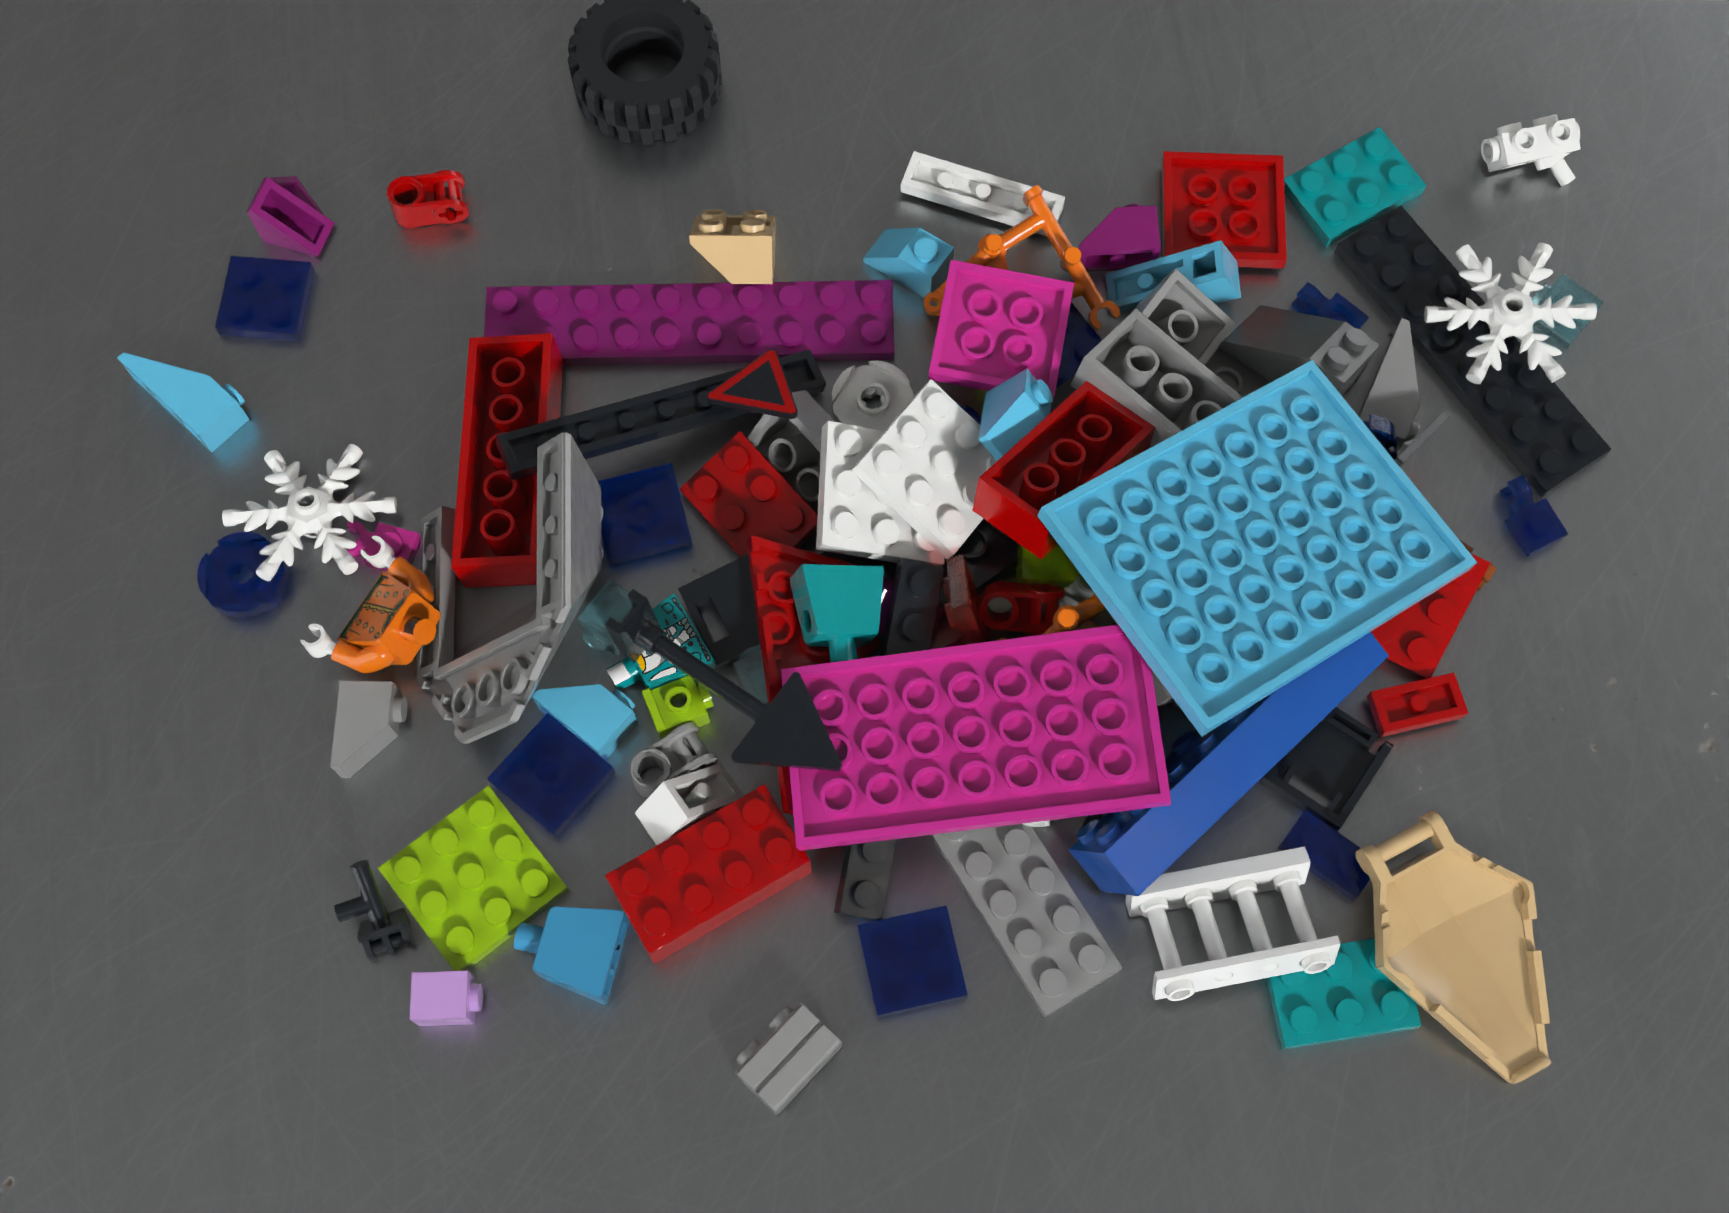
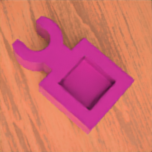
(403, 541)

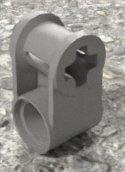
(672, 757)

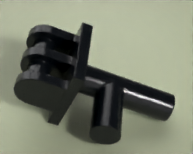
(380, 921)

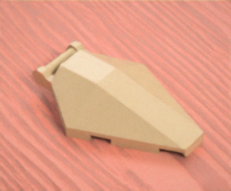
(1462, 945)

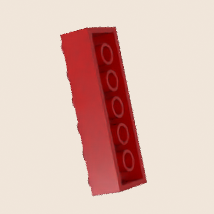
(507, 388)

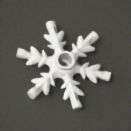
(1510, 313)
(309, 512)

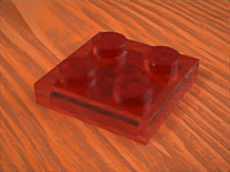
(964, 603)

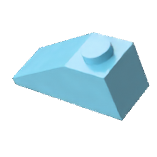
(1206, 266)
(191, 397)

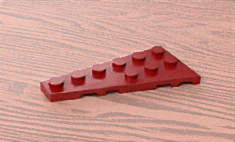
(779, 623)

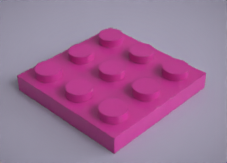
(999, 326)

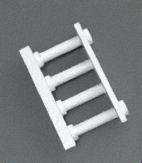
(1240, 881)

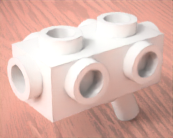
(1543, 144)

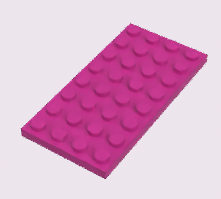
(981, 738)

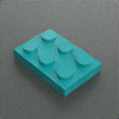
(1353, 186)
(1340, 1002)

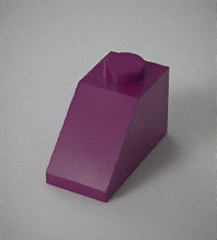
(1122, 239)

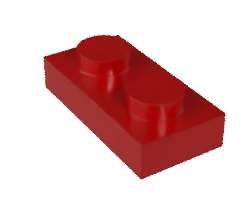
(1417, 704)

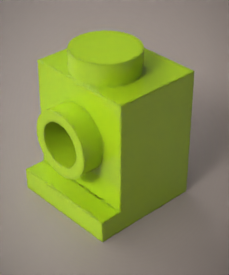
(668, 717)

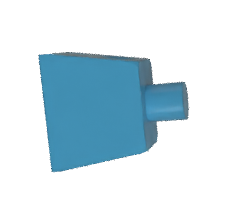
(576, 948)

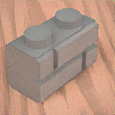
(787, 1057)

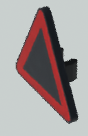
(757, 388)

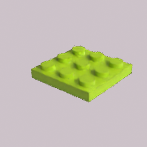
(473, 880)

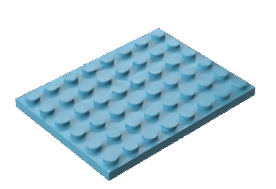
(1255, 544)

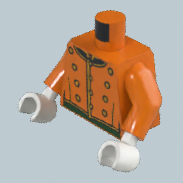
(389, 621)

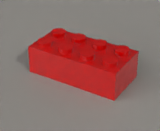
(1064, 451)
(709, 873)

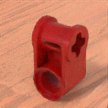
(429, 199)
(1026, 606)

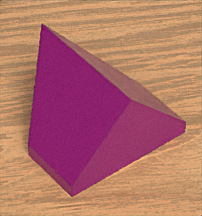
(289, 216)

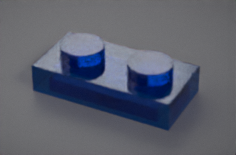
(1330, 854)

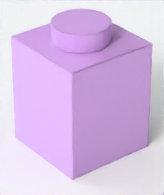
(444, 998)

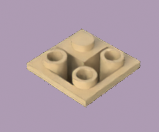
(737, 244)

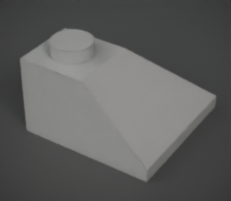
(1186, 315)

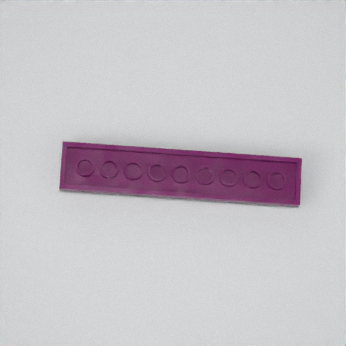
(700, 320)

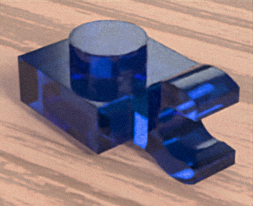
(1314, 303)
(1532, 523)

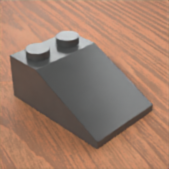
(1281, 340)

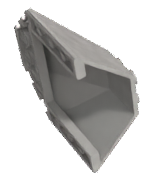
(502, 638)

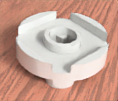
(866, 381)

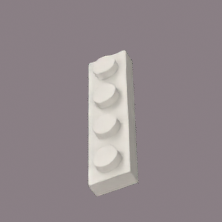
(972, 190)

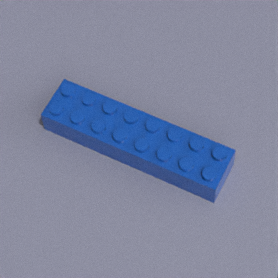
(1215, 771)

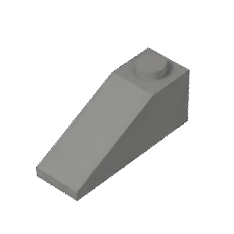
(1395, 387)

